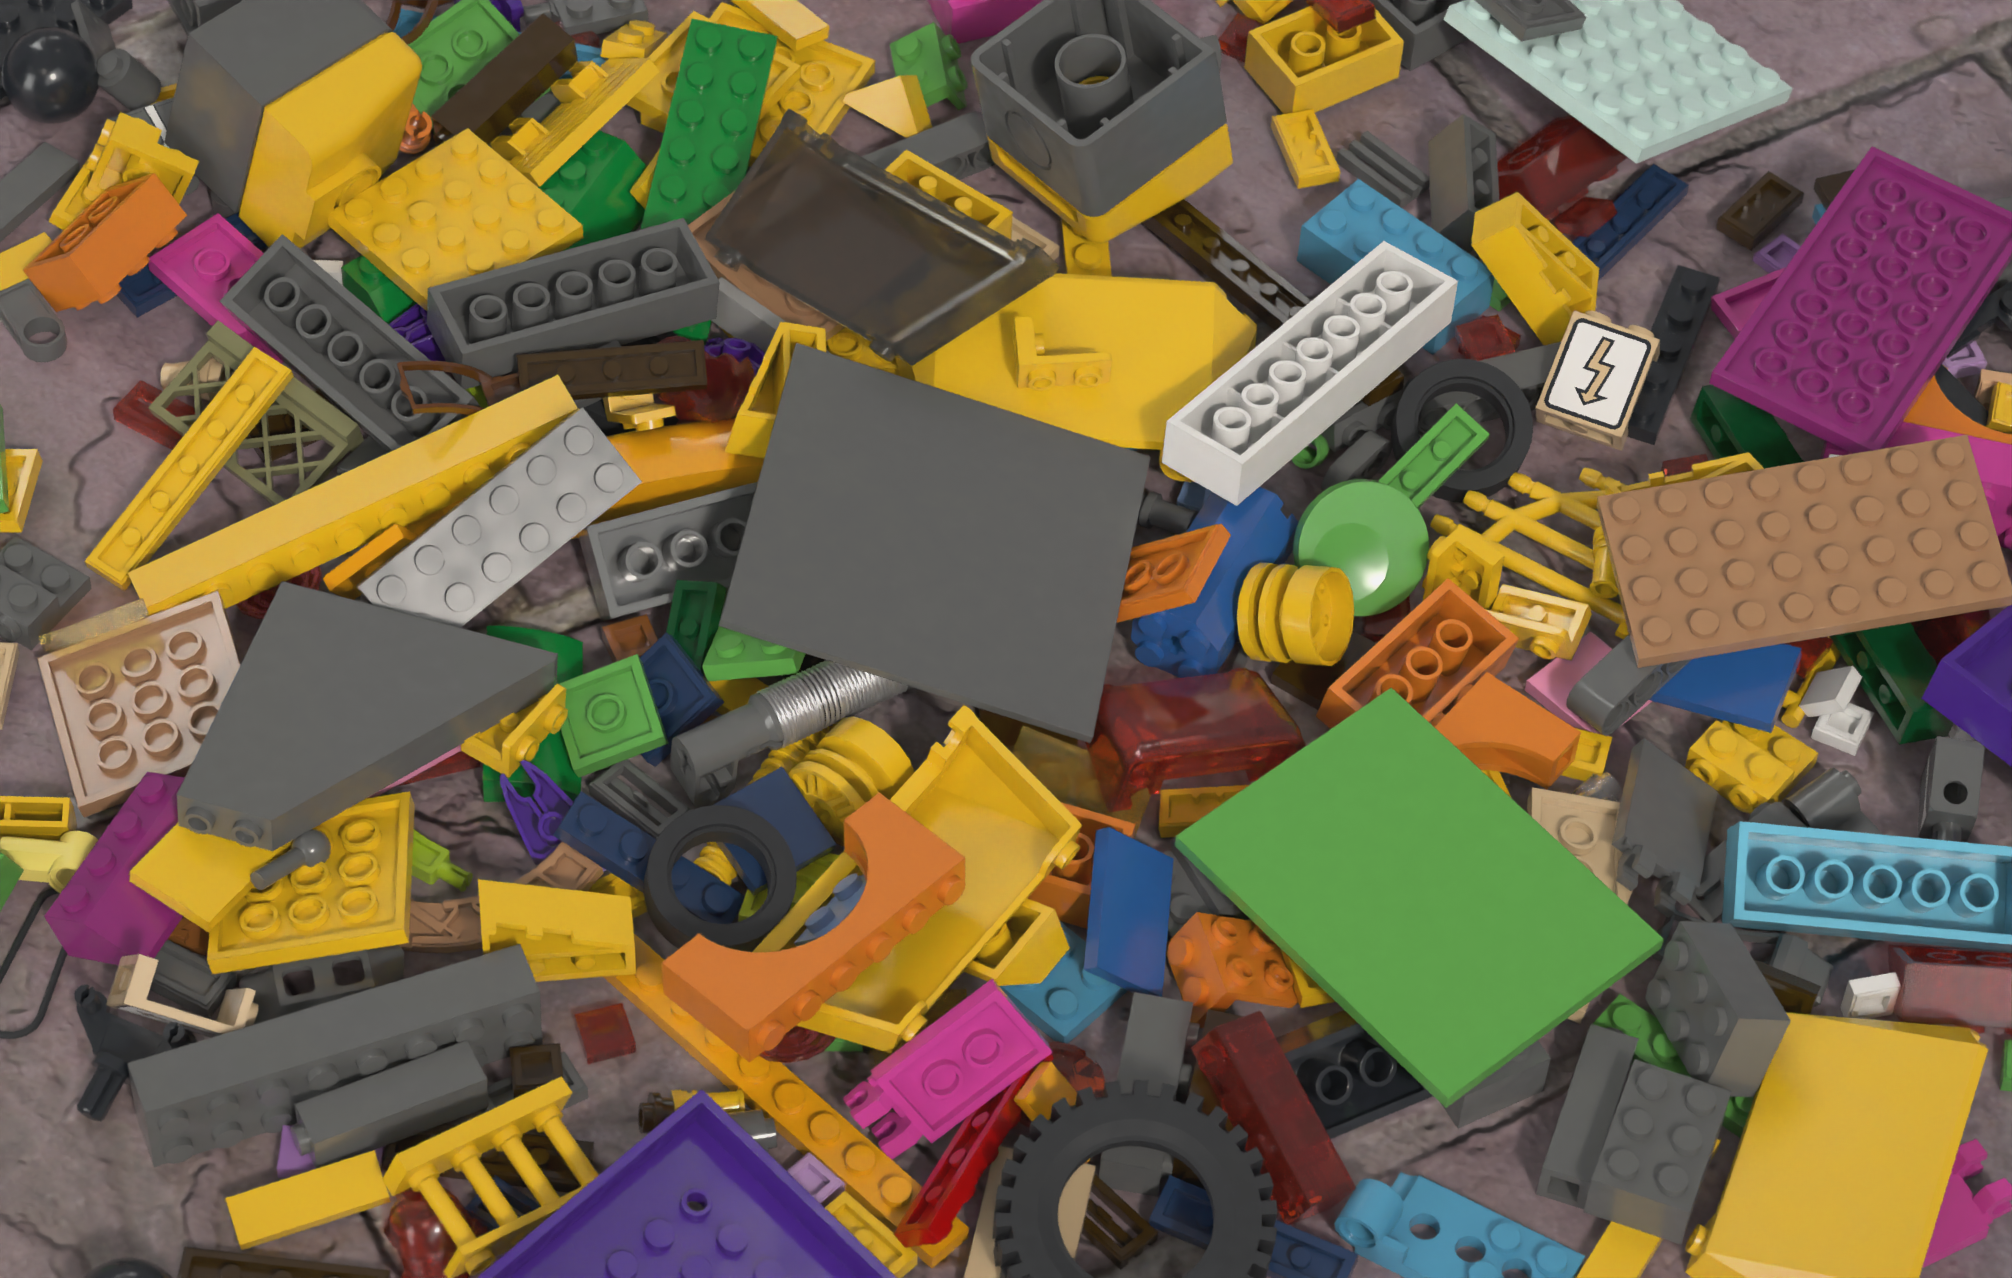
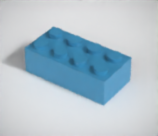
(1362, 220)

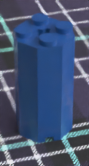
(1201, 634)

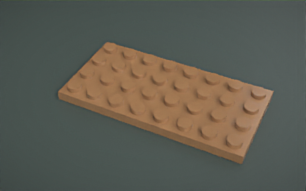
(1804, 551)

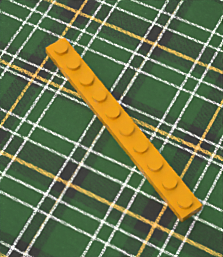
(796, 1109)

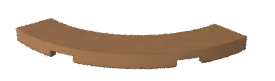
(457, 922)

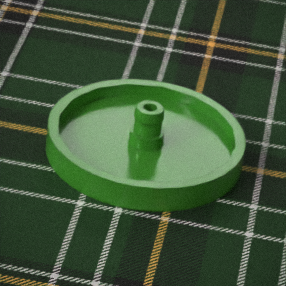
(1370, 536)

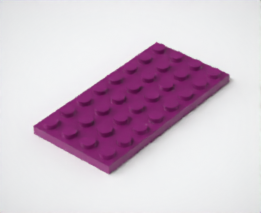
(1869, 304)

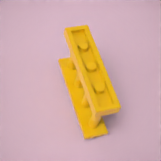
(461, 1150)

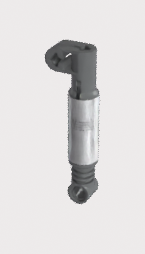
(774, 718)

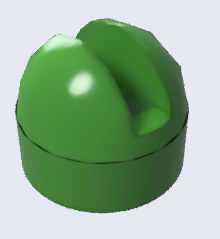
(1310, 457)

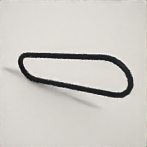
(54, 977)

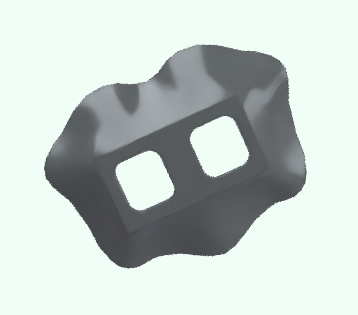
(379, 966)

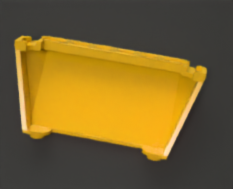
(1162, 340)
(1011, 839)
(1843, 1152)

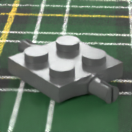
(588, 15)

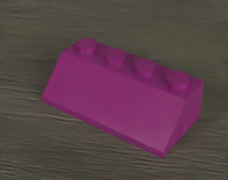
(99, 909)

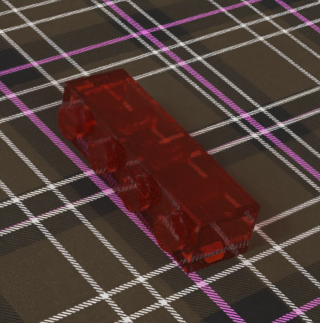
(1273, 1109)

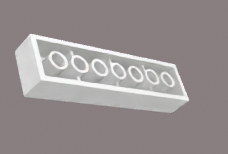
(1308, 373)

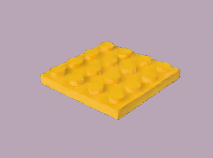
(818, 96)
(453, 218)
(335, 907)

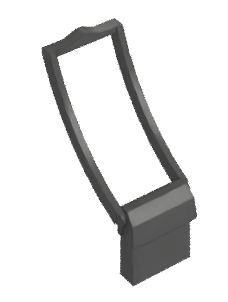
(1789, 955)

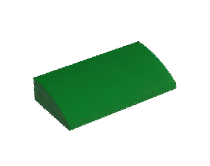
(552, 753)

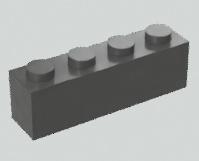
(1152, 1051)

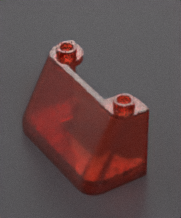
(1188, 731)

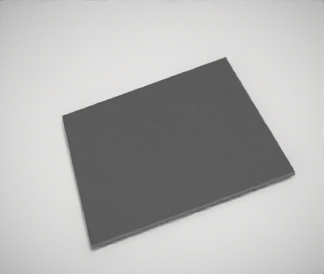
(938, 543)

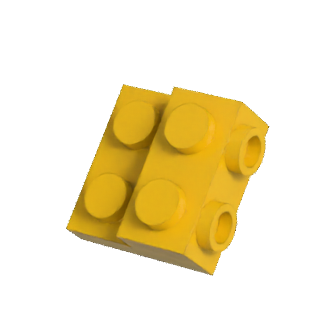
(132, 153)
(1749, 763)

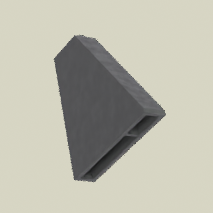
(340, 708)

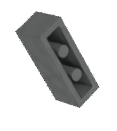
(1461, 178)

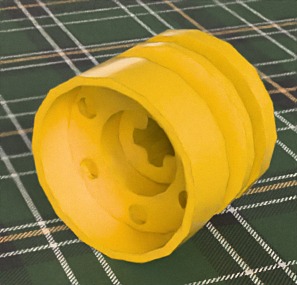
(1295, 614)
(849, 770)

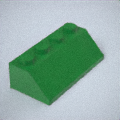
(597, 187)

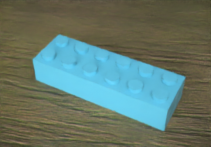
(1868, 886)

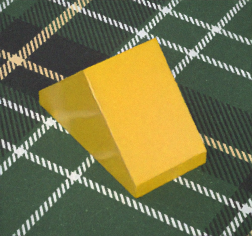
(893, 103)

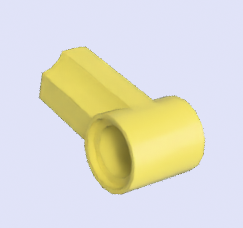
(49, 859)

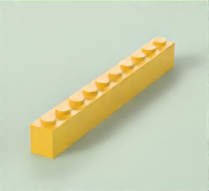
(354, 505)

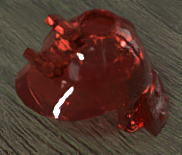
(725, 392)
(421, 1237)

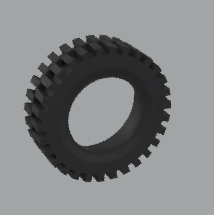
(1033, 1181)

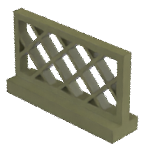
(296, 400)

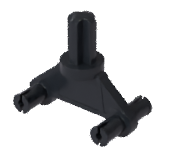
(115, 1045)

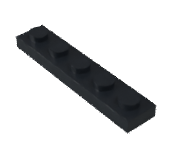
(1678, 330)

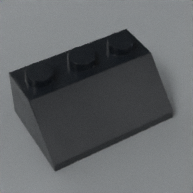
(1348, 1074)

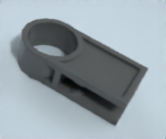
(26, 314)

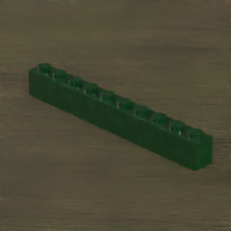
(1888, 658)

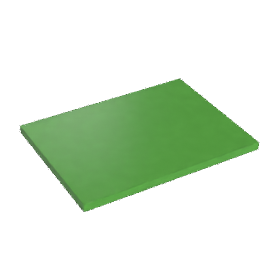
(1418, 895)

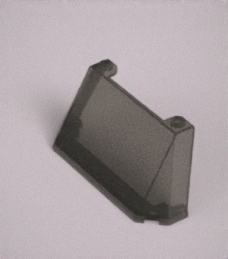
(869, 246)

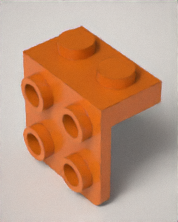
(1225, 962)

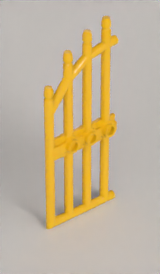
(1581, 508)

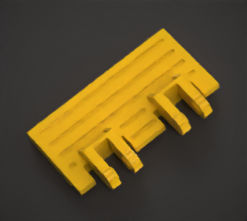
(586, 107)

